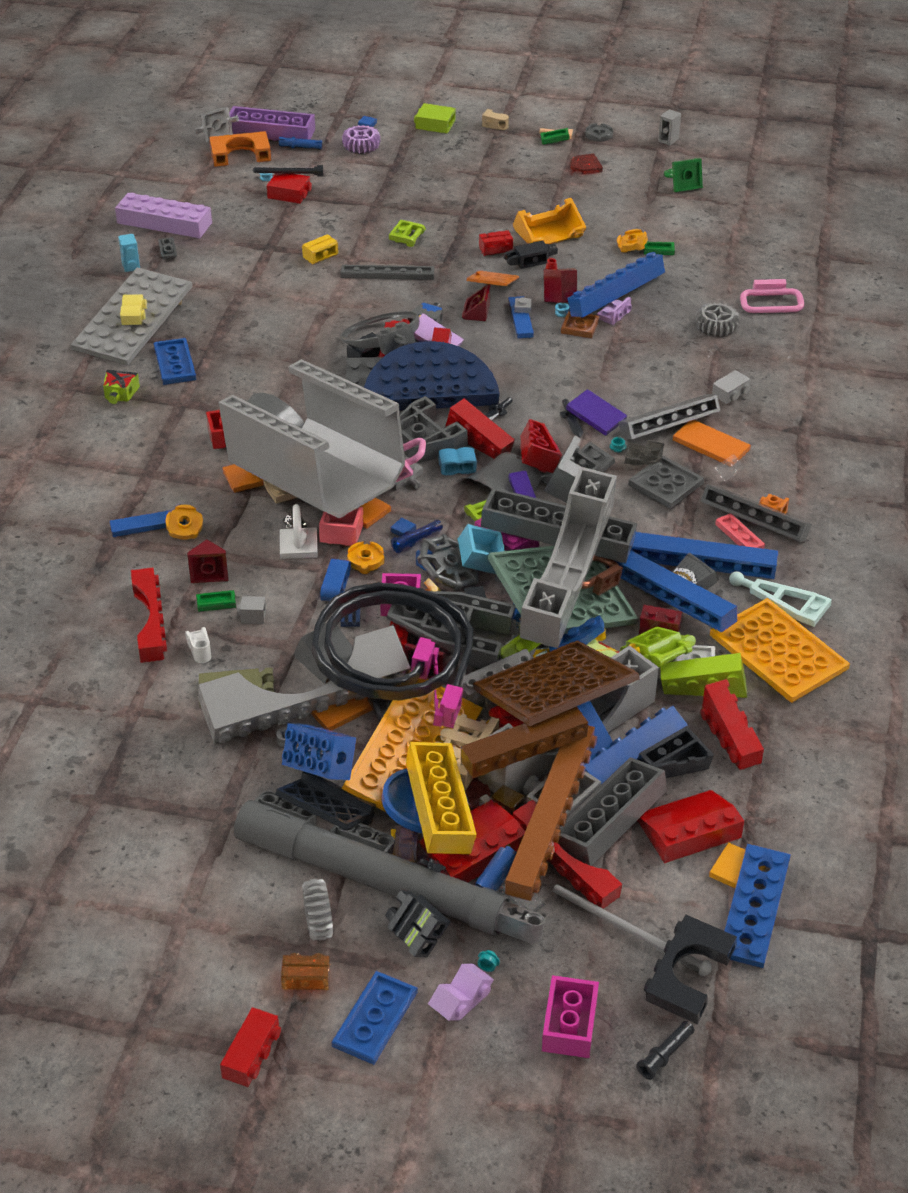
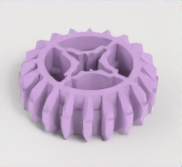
(361, 139)

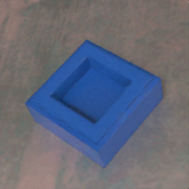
(367, 121)
(402, 526)

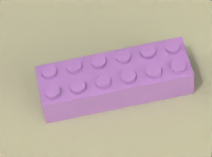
(163, 215)

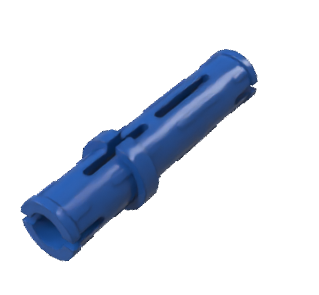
(303, 143)

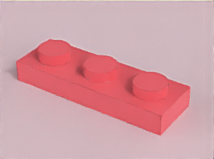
(738, 532)

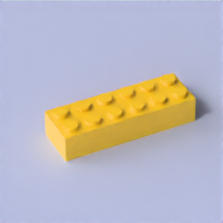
(440, 798)

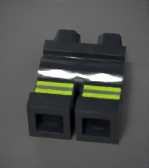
(416, 923)

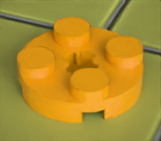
(632, 240)
(187, 531)
(373, 556)

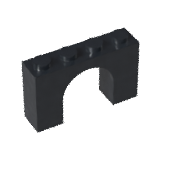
(690, 938)

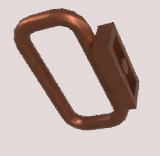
(606, 579)

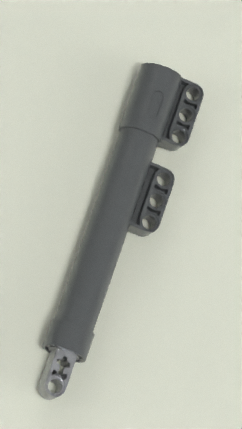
(368, 859)

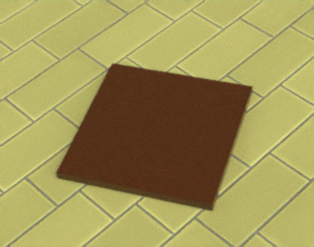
(555, 682)

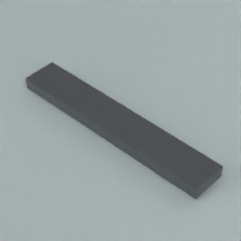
(387, 272)

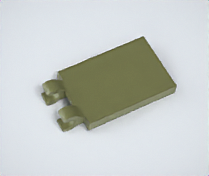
(252, 675)

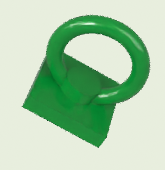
(686, 174)

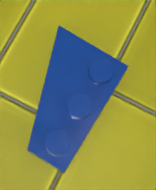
(584, 633)

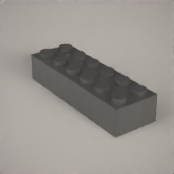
(611, 810)

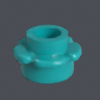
(618, 444)
(488, 961)

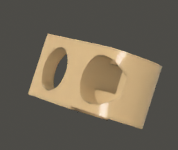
(495, 120)

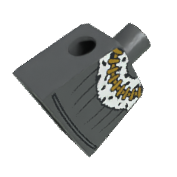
(696, 572)

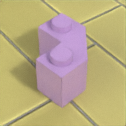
(463, 993)

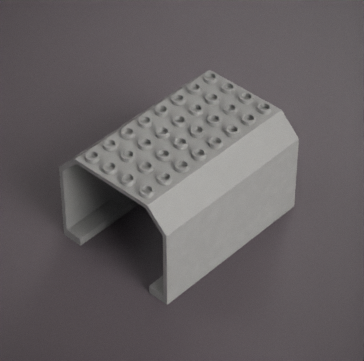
(338, 457)

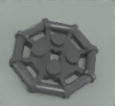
(441, 560)

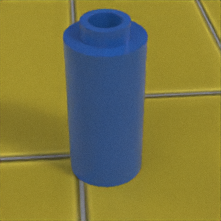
(497, 869)

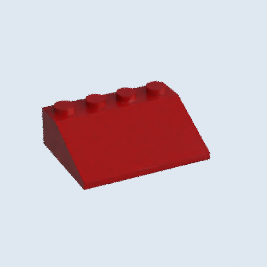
(691, 825)
(493, 830)

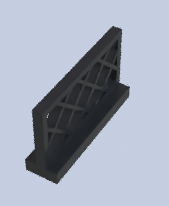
(327, 801)

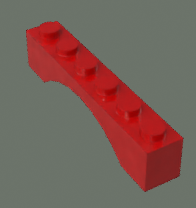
(150, 641)
(594, 883)

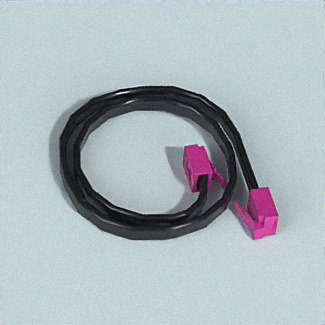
(424, 656)

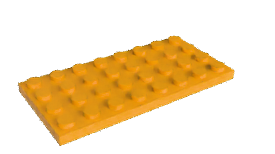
(387, 749)

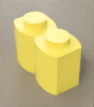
(133, 310)

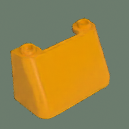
(552, 225)

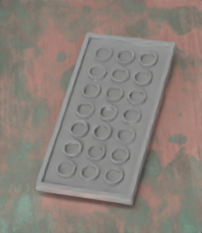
(121, 343)

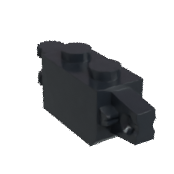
(530, 254)

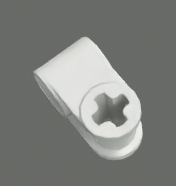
(199, 645)

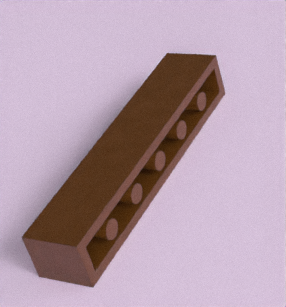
(523, 742)

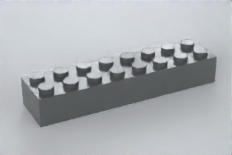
(543, 519)

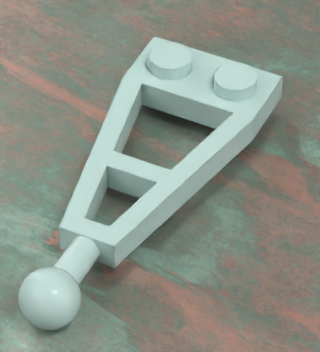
(810, 612)

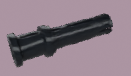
(659, 1056)

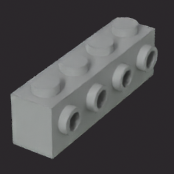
(508, 662)

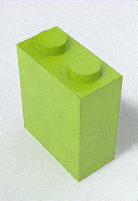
(435, 118)

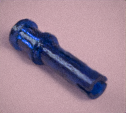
(410, 538)

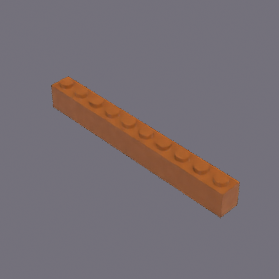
(548, 817)

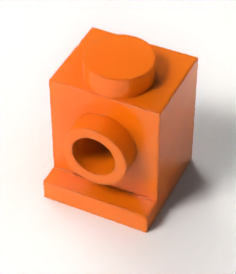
(775, 502)

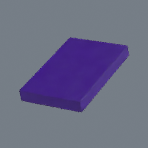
(596, 412)

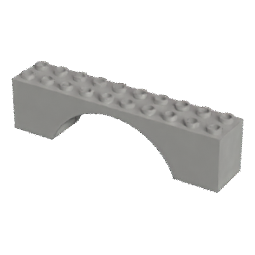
(556, 592)
(238, 706)
(611, 708)

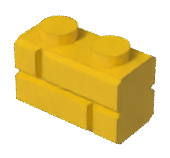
(320, 249)

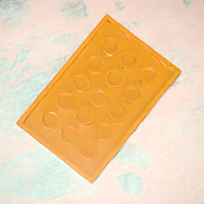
(781, 650)

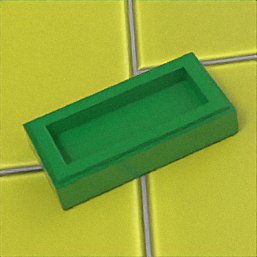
(555, 136)
(661, 248)
(216, 600)

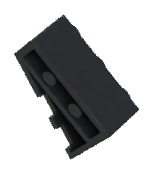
(678, 754)

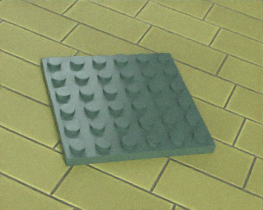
(519, 568)

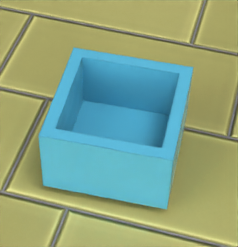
(476, 544)

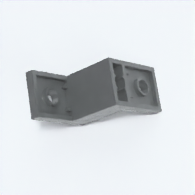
(565, 473)

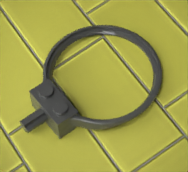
(388, 338)

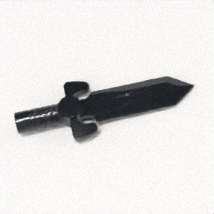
(495, 410)
(572, 419)
(432, 864)

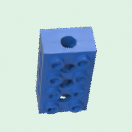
(319, 751)

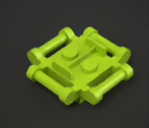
(662, 645)

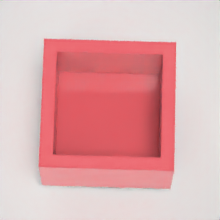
(341, 530)

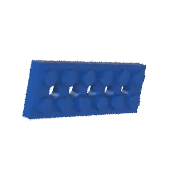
(769, 899)

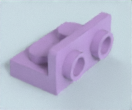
(615, 311)

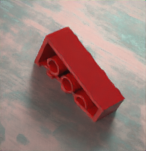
(730, 725)

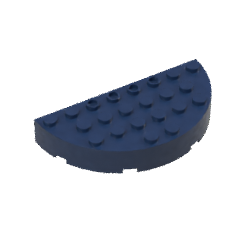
(435, 371)

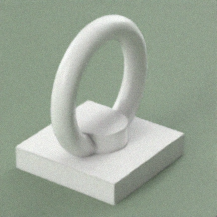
(298, 541)

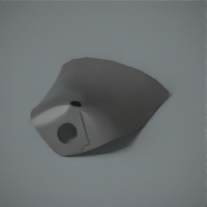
(497, 471)

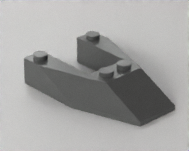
(479, 611)

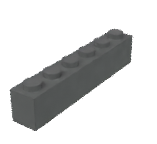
(669, 416)
(756, 512)

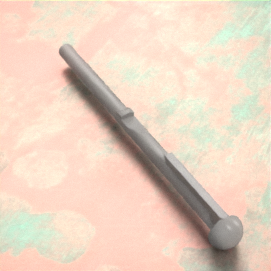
(702, 968)

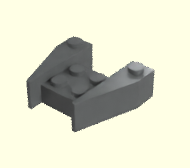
(419, 422)

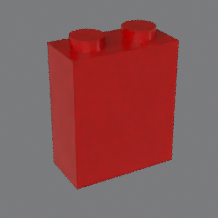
(289, 187)

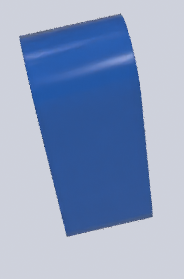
(335, 579)

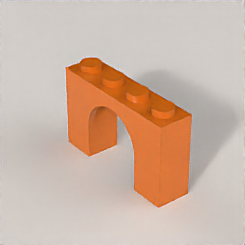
(255, 142)

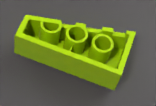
(692, 675)

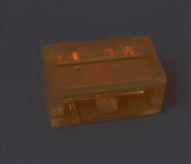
(305, 972)

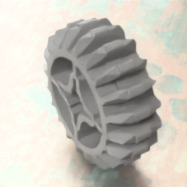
(717, 319)
(317, 909)

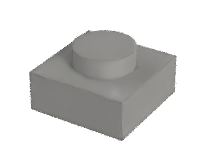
(523, 305)

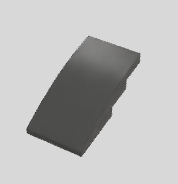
(589, 457)

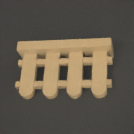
(458, 738)

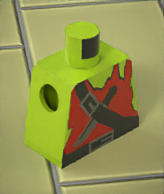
(120, 385)

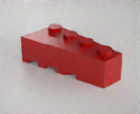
(481, 431)
(538, 447)

